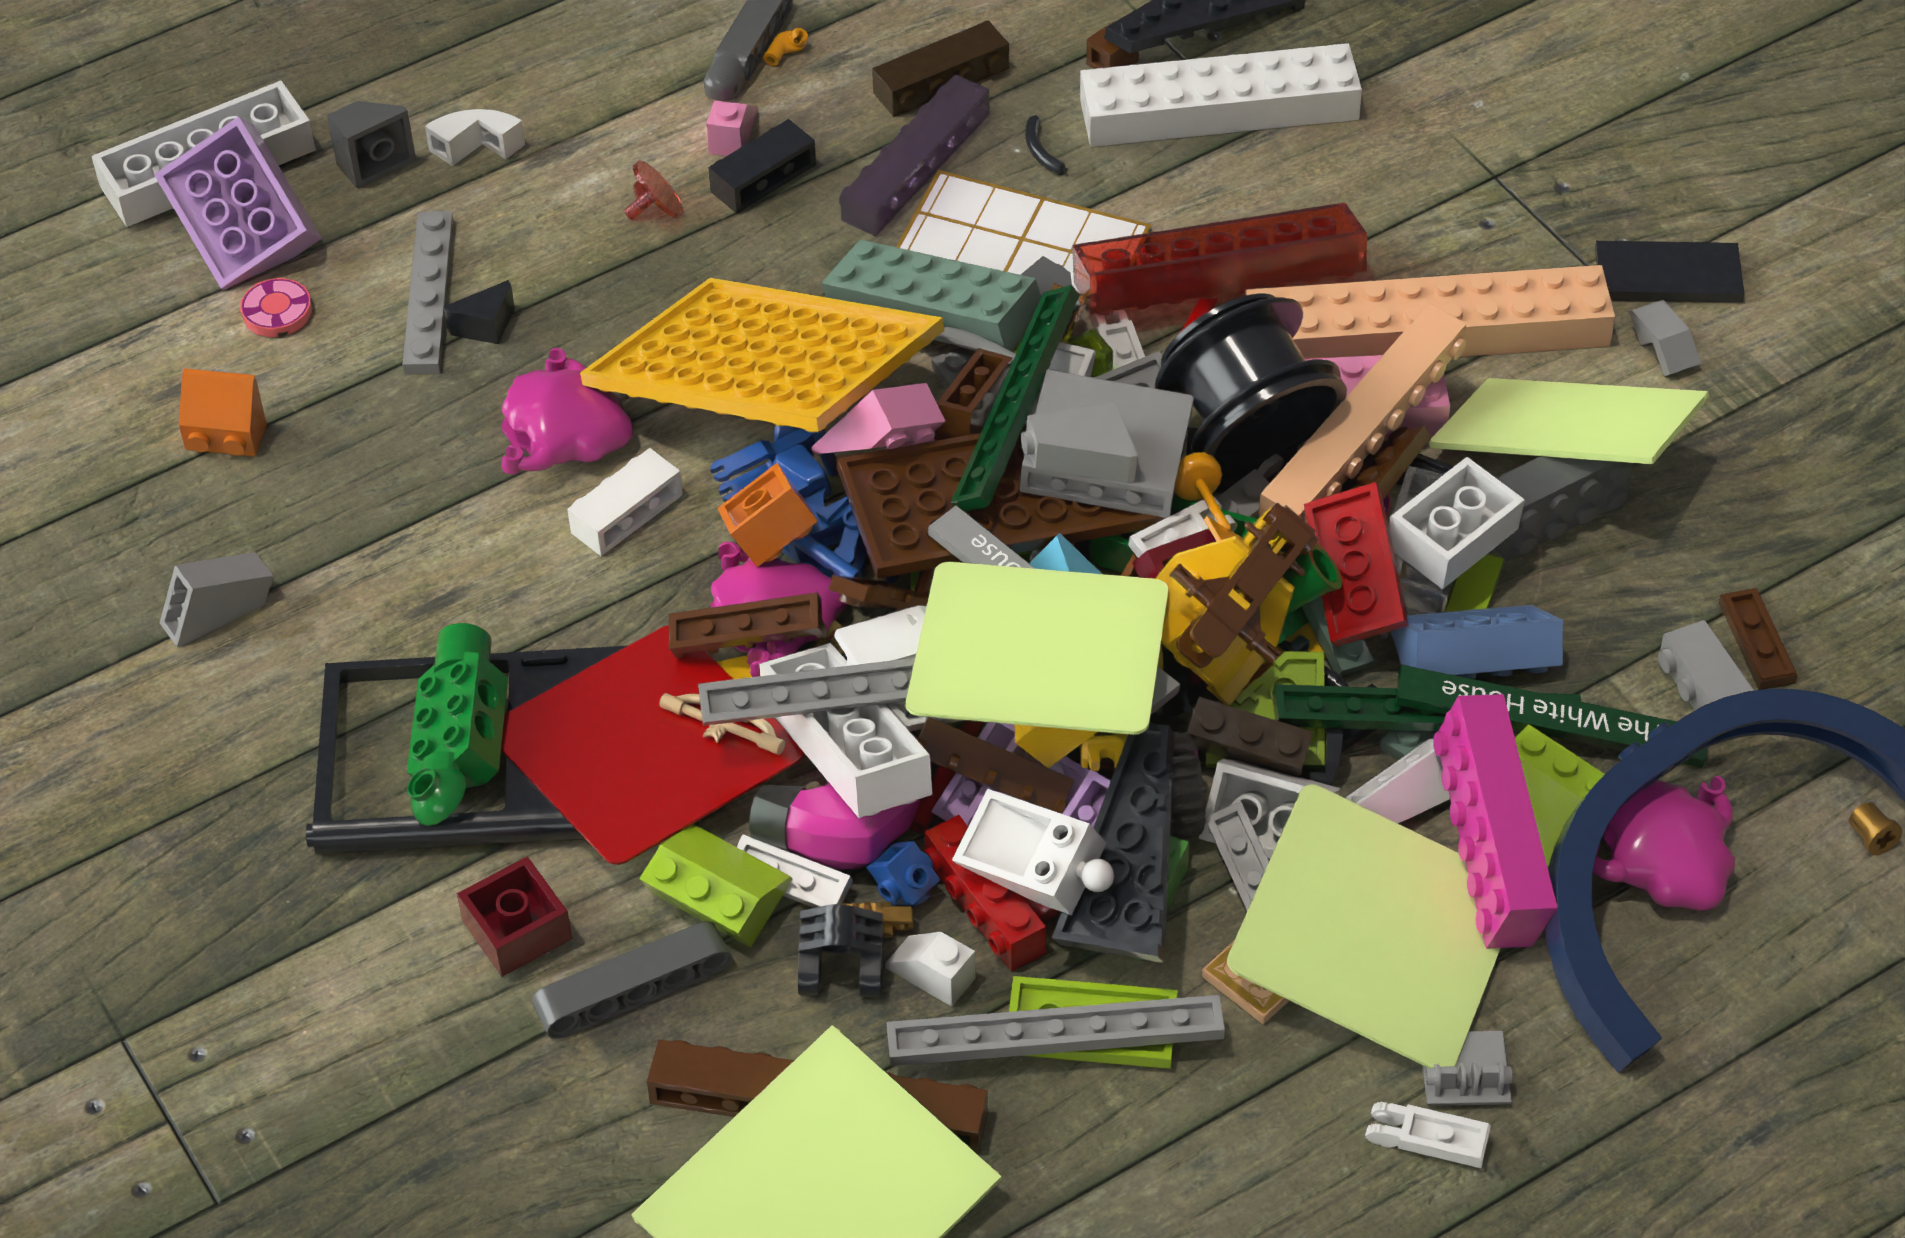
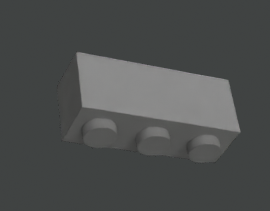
(1700, 665)

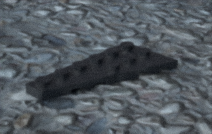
(1165, 19)
(1136, 828)

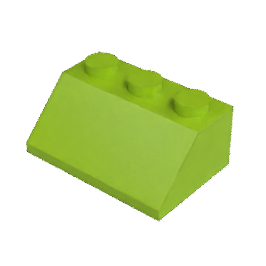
(716, 882)

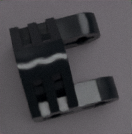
(841, 930)

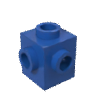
(904, 874)

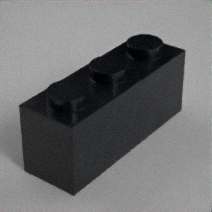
(762, 166)

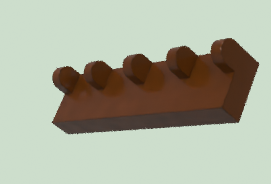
(746, 624)
(994, 766)

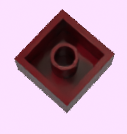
(514, 916)

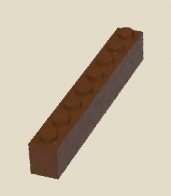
(728, 1080)

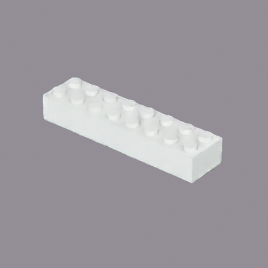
(1220, 95)

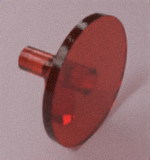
(652, 189)

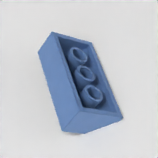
(1482, 641)

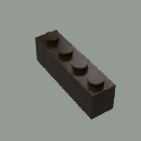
(919, 74)

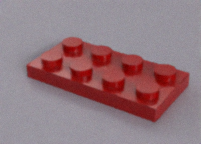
(1358, 540)

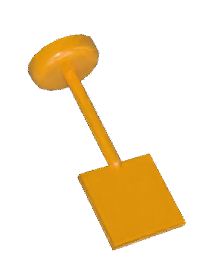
(1197, 480)

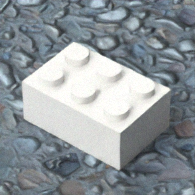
(1455, 522)

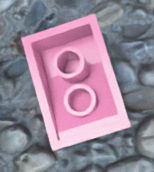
(885, 419)

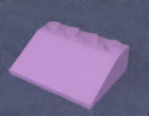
(237, 204)

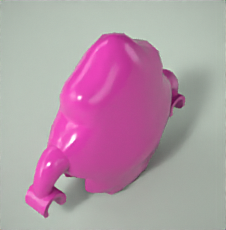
(560, 418)
(771, 581)
(1672, 845)

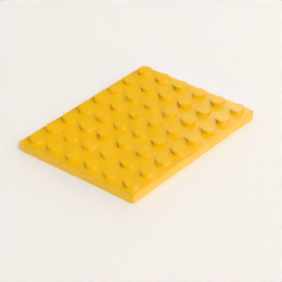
(763, 353)

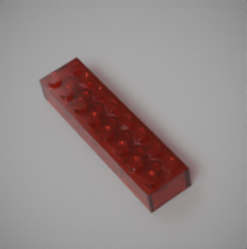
(1219, 258)

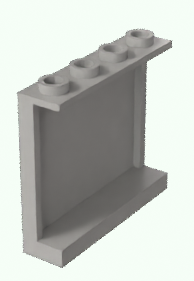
(1156, 426)

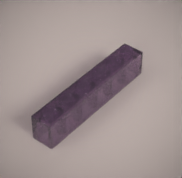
(914, 155)

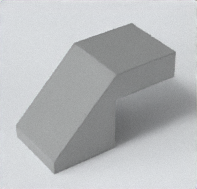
(1669, 336)

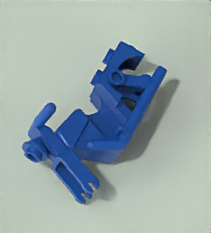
(835, 522)

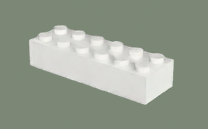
(129, 168)
(857, 749)

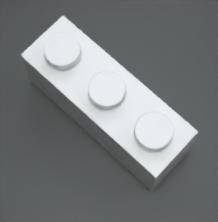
(625, 501)

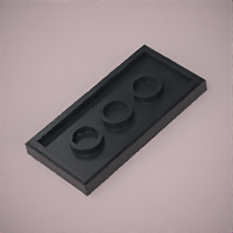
(1671, 271)

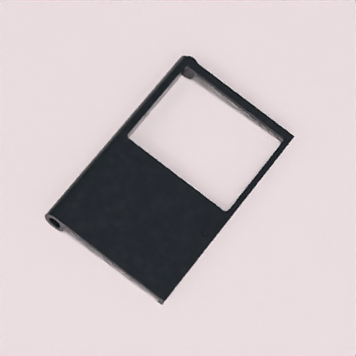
(526, 813)

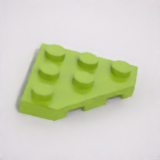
(1257, 698)

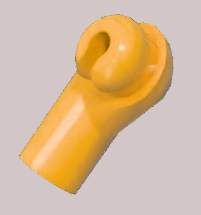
(785, 43)

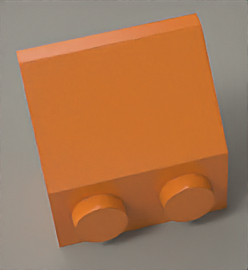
(221, 412)
(767, 515)

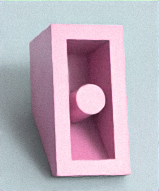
(729, 126)

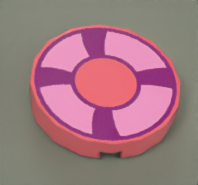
(276, 307)

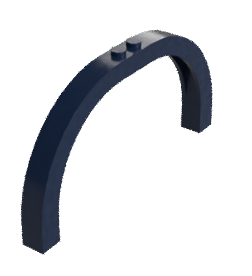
(1571, 933)

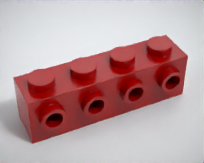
(998, 913)

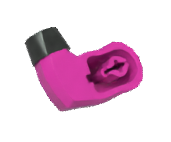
(824, 826)

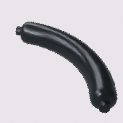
(1038, 151)

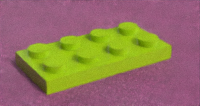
(1043, 993)

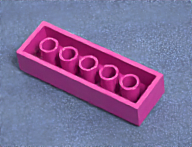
(1494, 822)

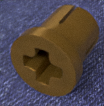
(1875, 828)

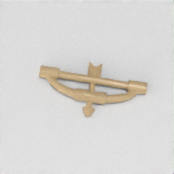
(766, 740)

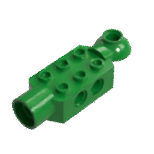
(455, 723)

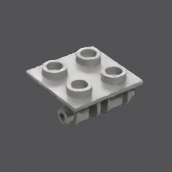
(1477, 1077)

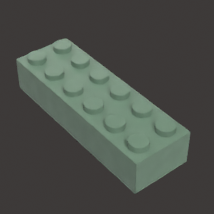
(966, 295)

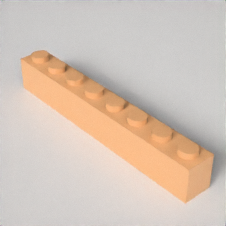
(1369, 412)

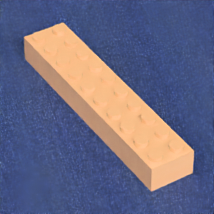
(1500, 311)

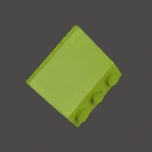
(1554, 782)

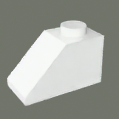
(935, 965)

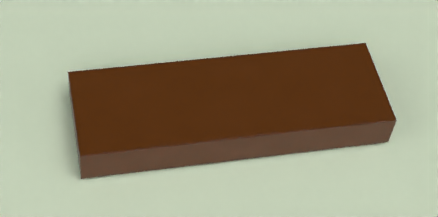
(1757, 639)

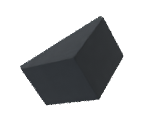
(482, 314)

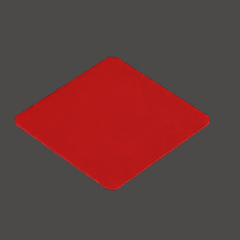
(624, 763)

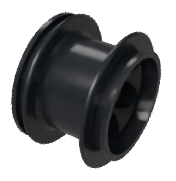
(1250, 381)

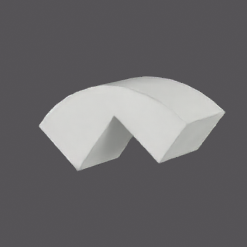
(462, 132)

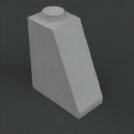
(1082, 443)
(213, 594)

